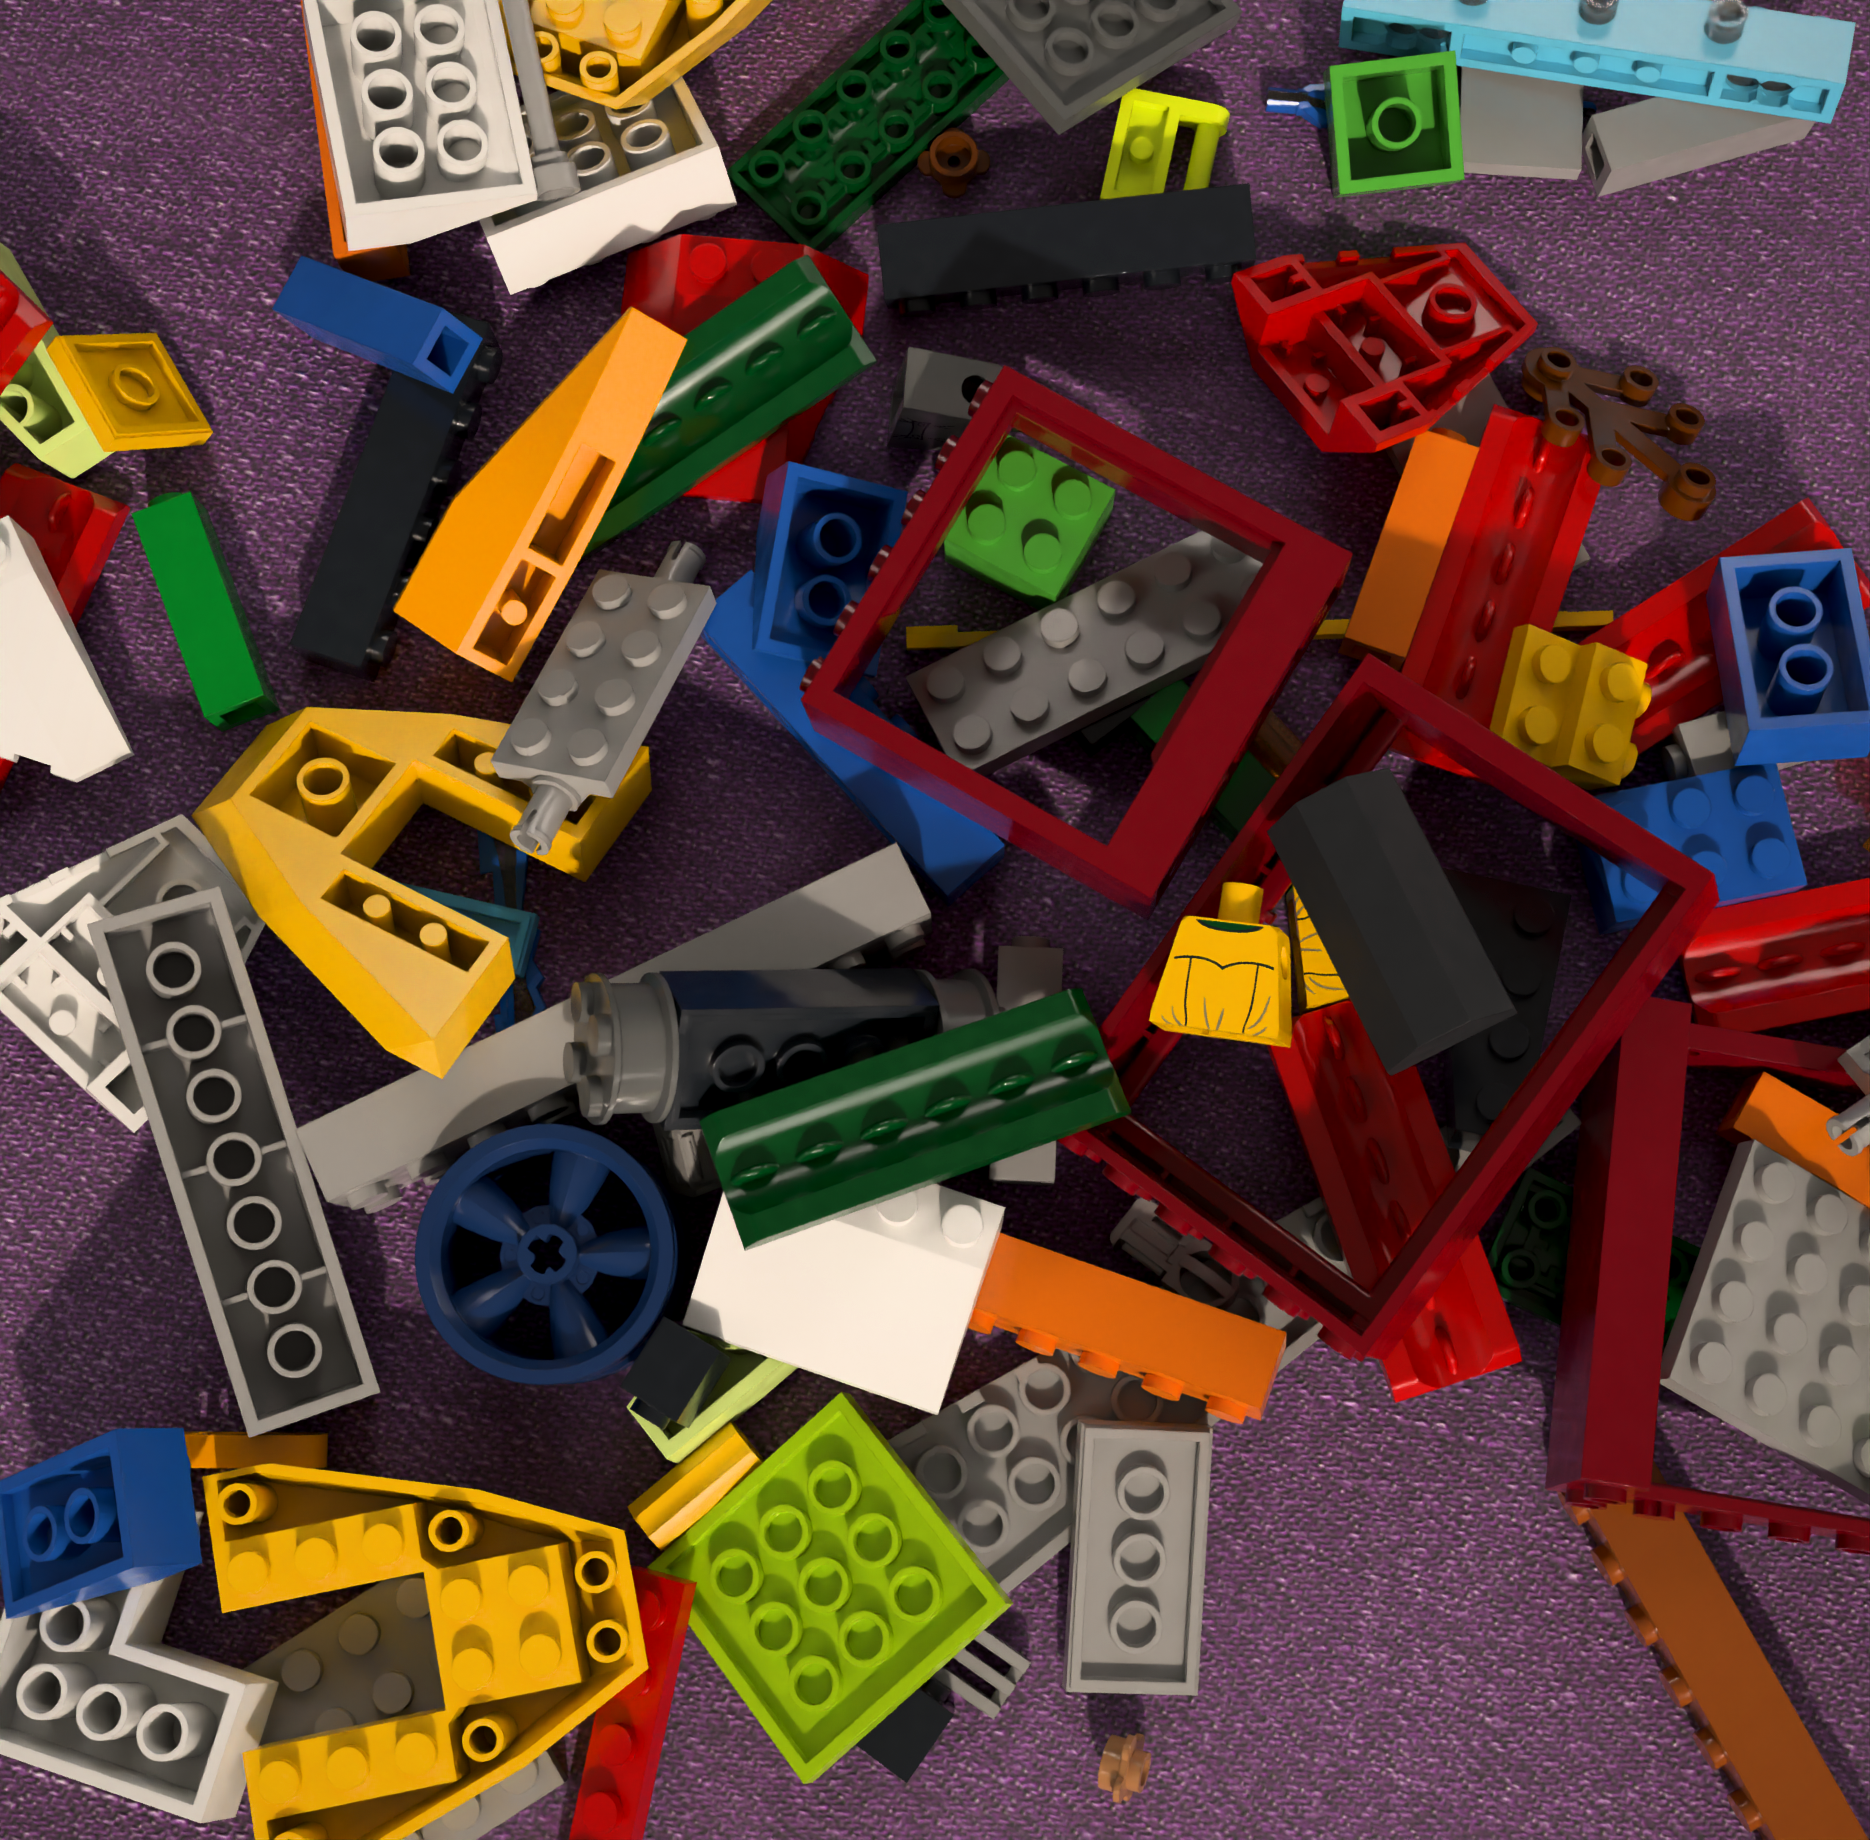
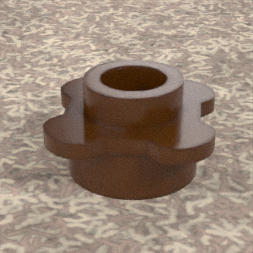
(953, 145)

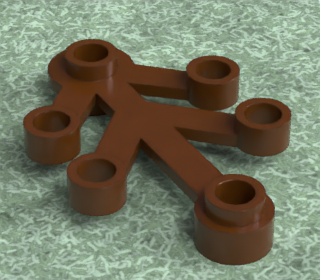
(1557, 379)

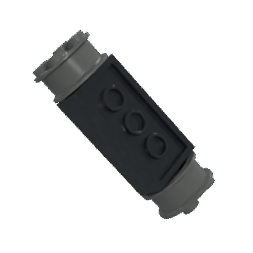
(722, 1037)

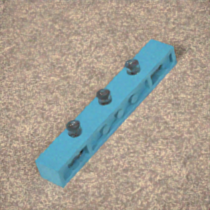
(1647, 47)

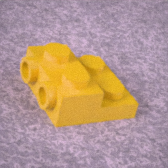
(1571, 706)

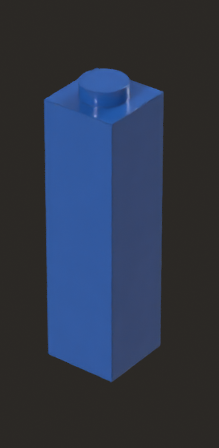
(378, 323)

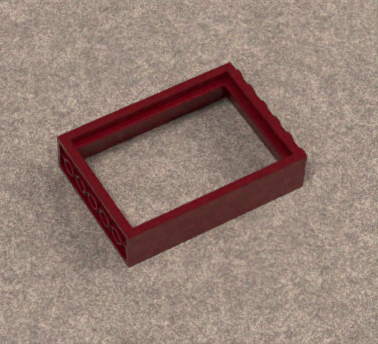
(1245, 1240)

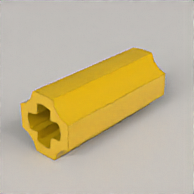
(695, 1486)

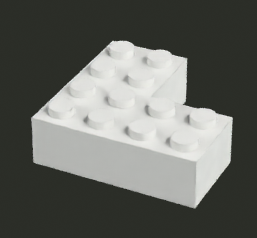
(120, 1711)

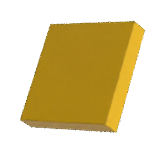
(129, 391)

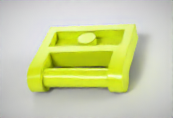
(1146, 142)

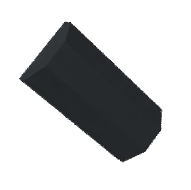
(1389, 919)

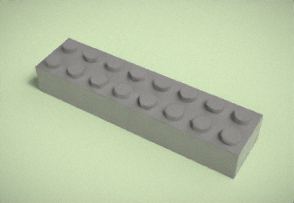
(233, 1160)

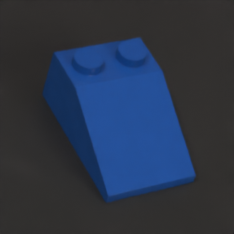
(815, 556)
(97, 1520)

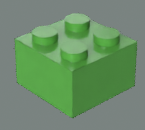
(1393, 124)
(1029, 524)

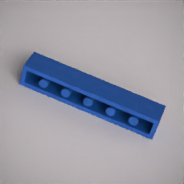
(933, 838)

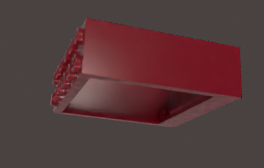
(1216, 717)

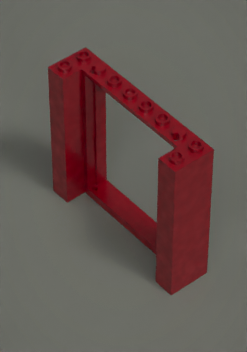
(1622, 1265)

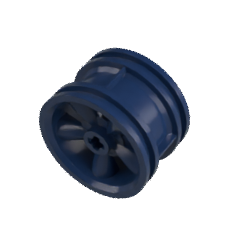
(473, 1200)

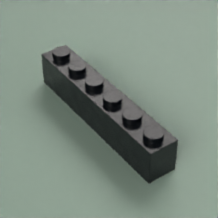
(1067, 248)
(391, 514)

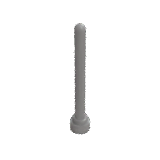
(552, 171)

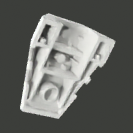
(51, 968)

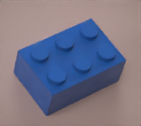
(1792, 656)
(1722, 820)

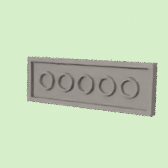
(1083, 654)

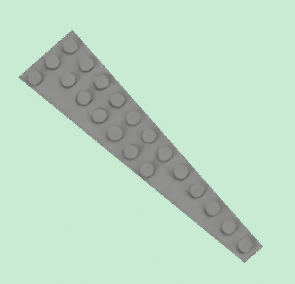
(1008, 1451)

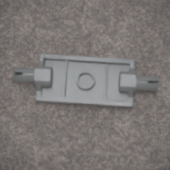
(602, 690)

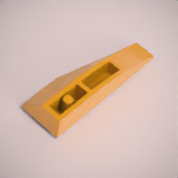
(538, 500)

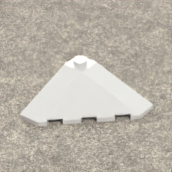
(48, 686)

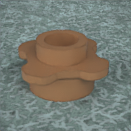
(1124, 1766)

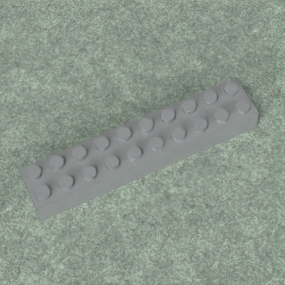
(517, 1075)

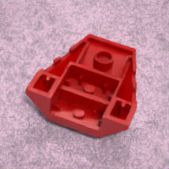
(696, 277)
(1378, 342)

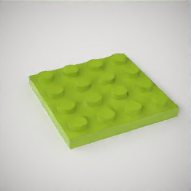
(831, 1587)

